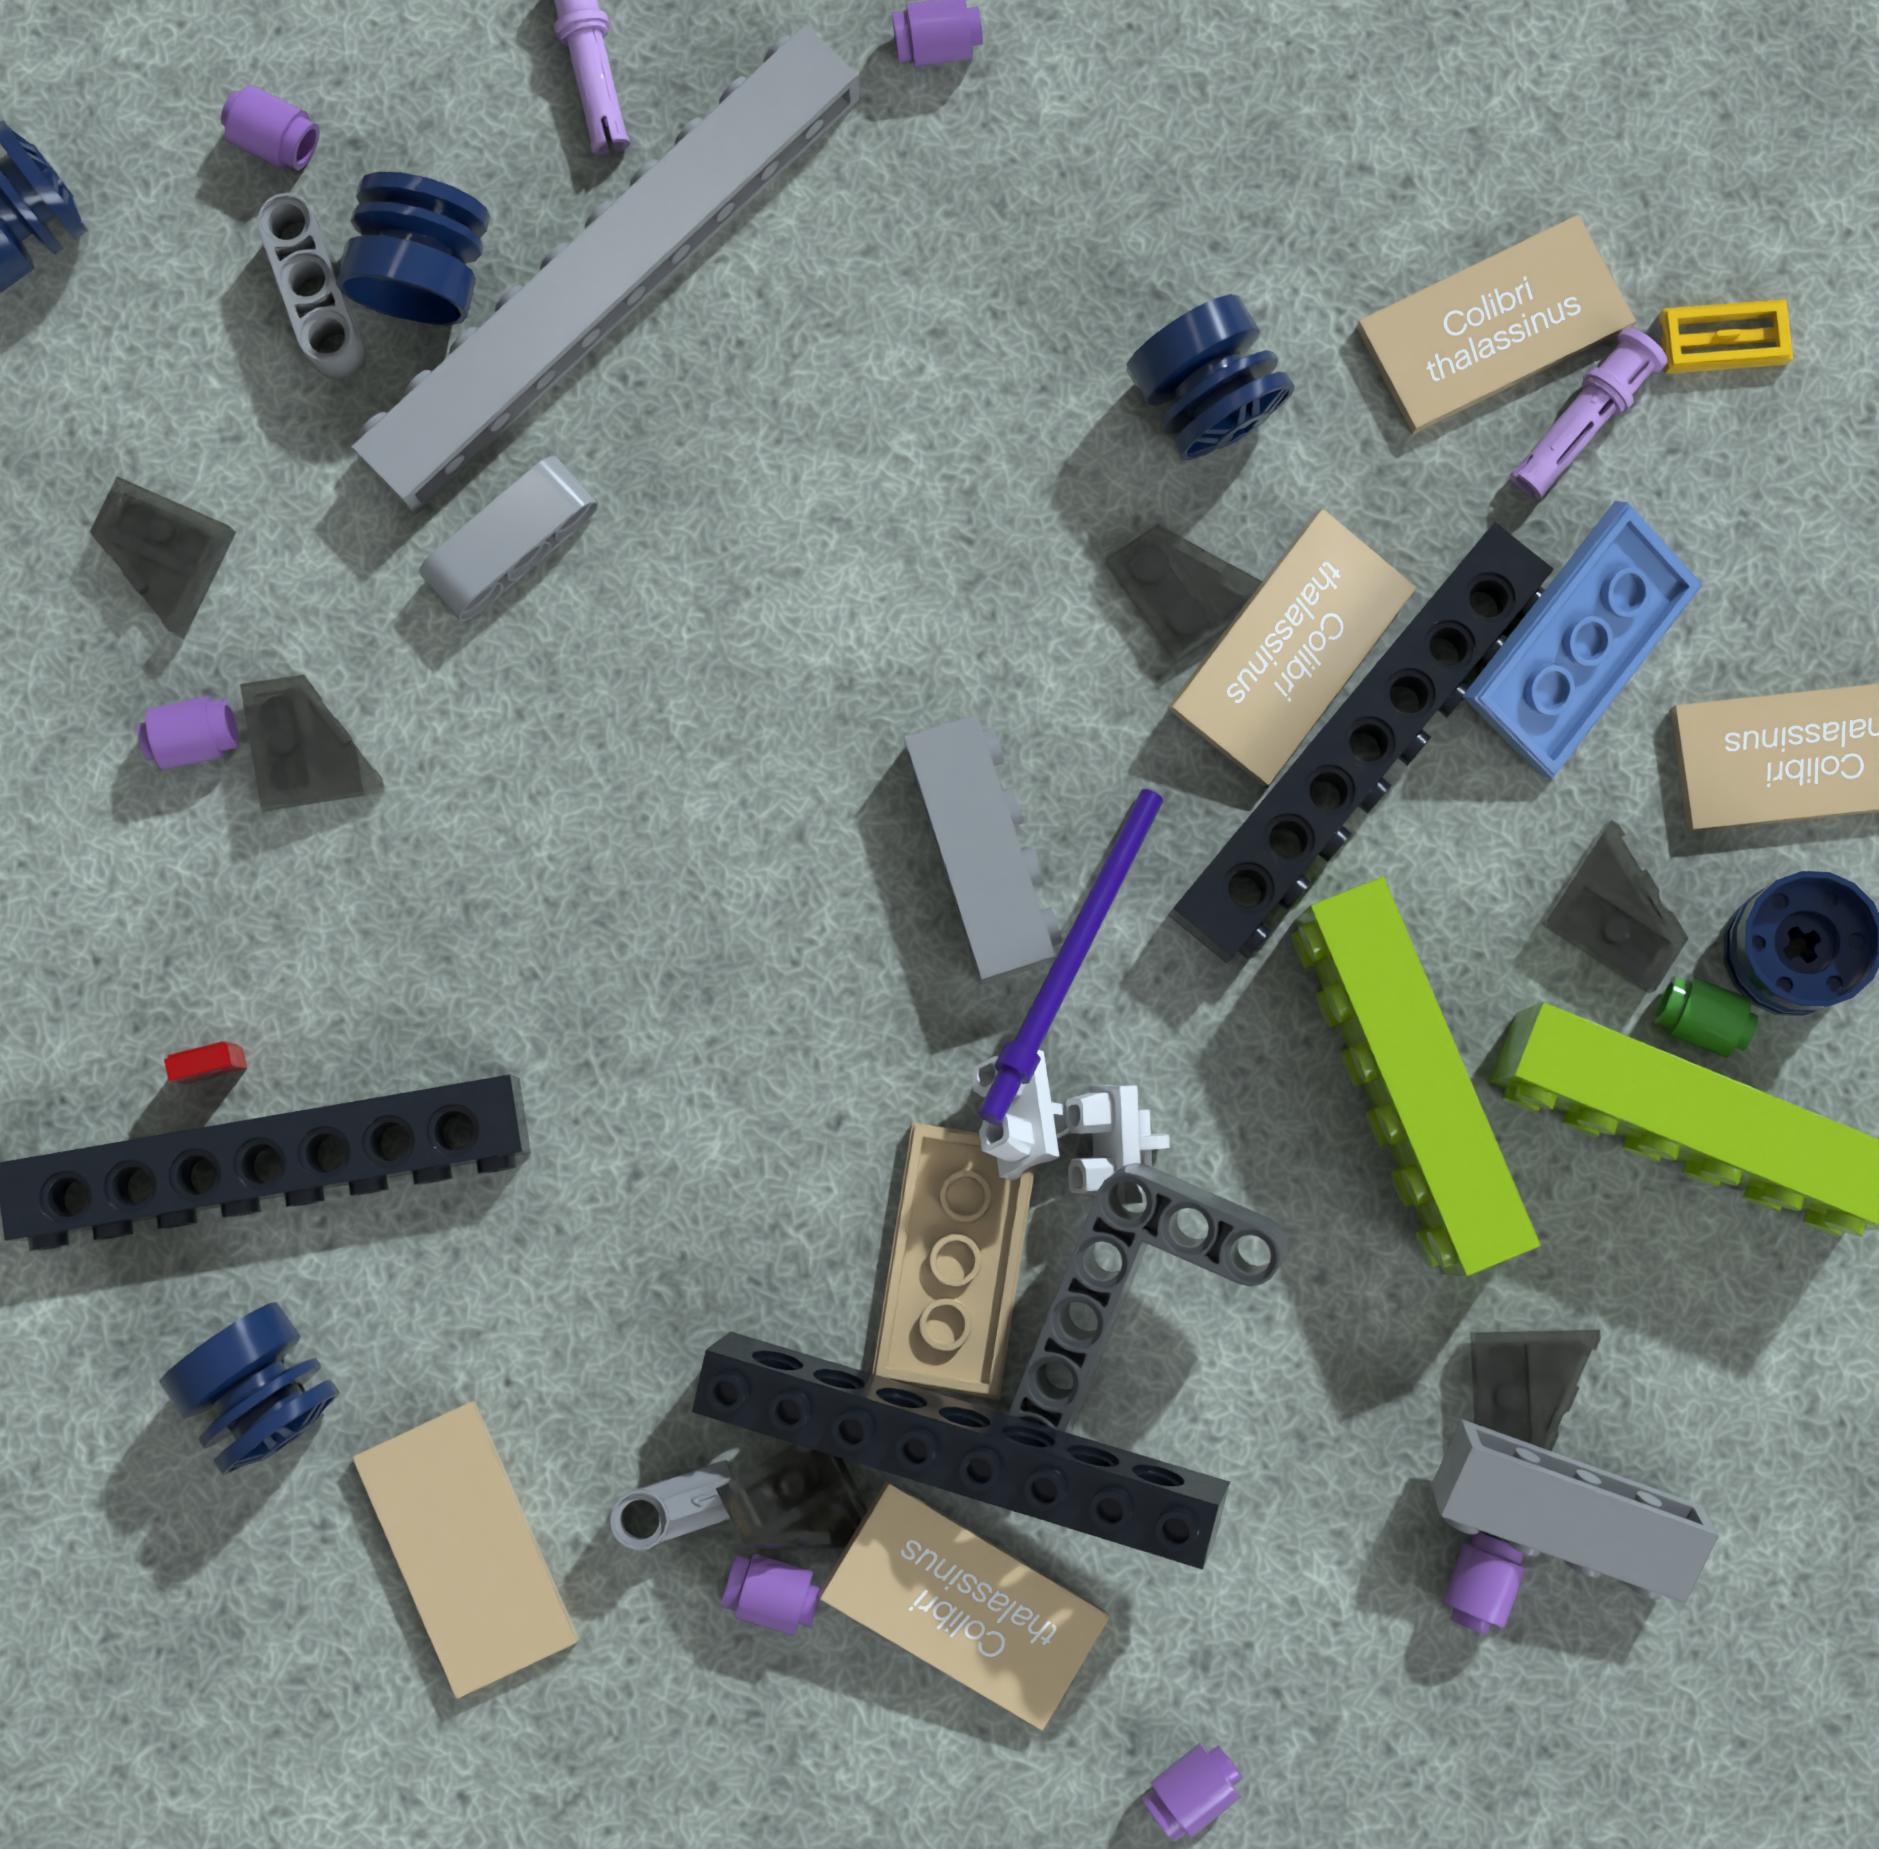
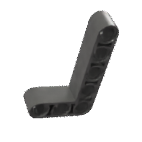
(1106, 1291)

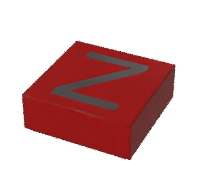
(205, 1062)

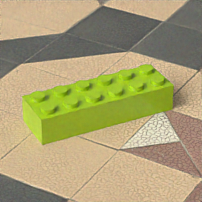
(1413, 1081)
(1693, 1117)

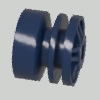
(28, 201)
(413, 248)
(1203, 367)
(1839, 934)
(249, 1388)

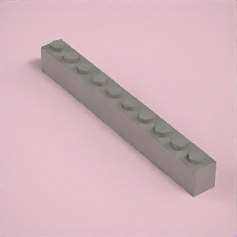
(607, 268)

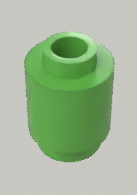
(1706, 1015)

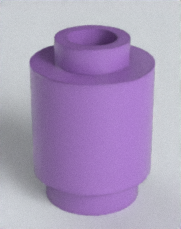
(936, 32)
(269, 128)
(188, 732)
(1484, 1583)
(771, 1594)
(1193, 1791)

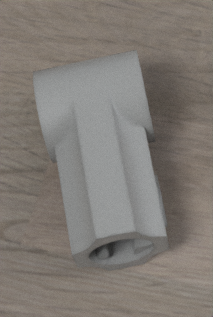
(683, 1505)

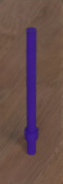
(1020, 1057)

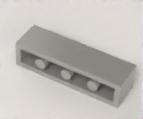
(980, 848)
(1572, 1513)

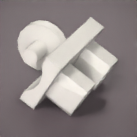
(1029, 1126)
(1119, 1138)

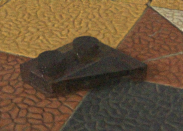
(301, 748)

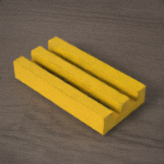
(1673, 342)

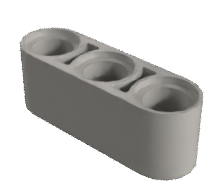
(297, 263)
(506, 536)

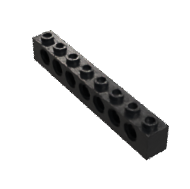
(1493, 566)
(36, 1185)
(962, 1448)

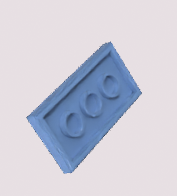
(1583, 639)

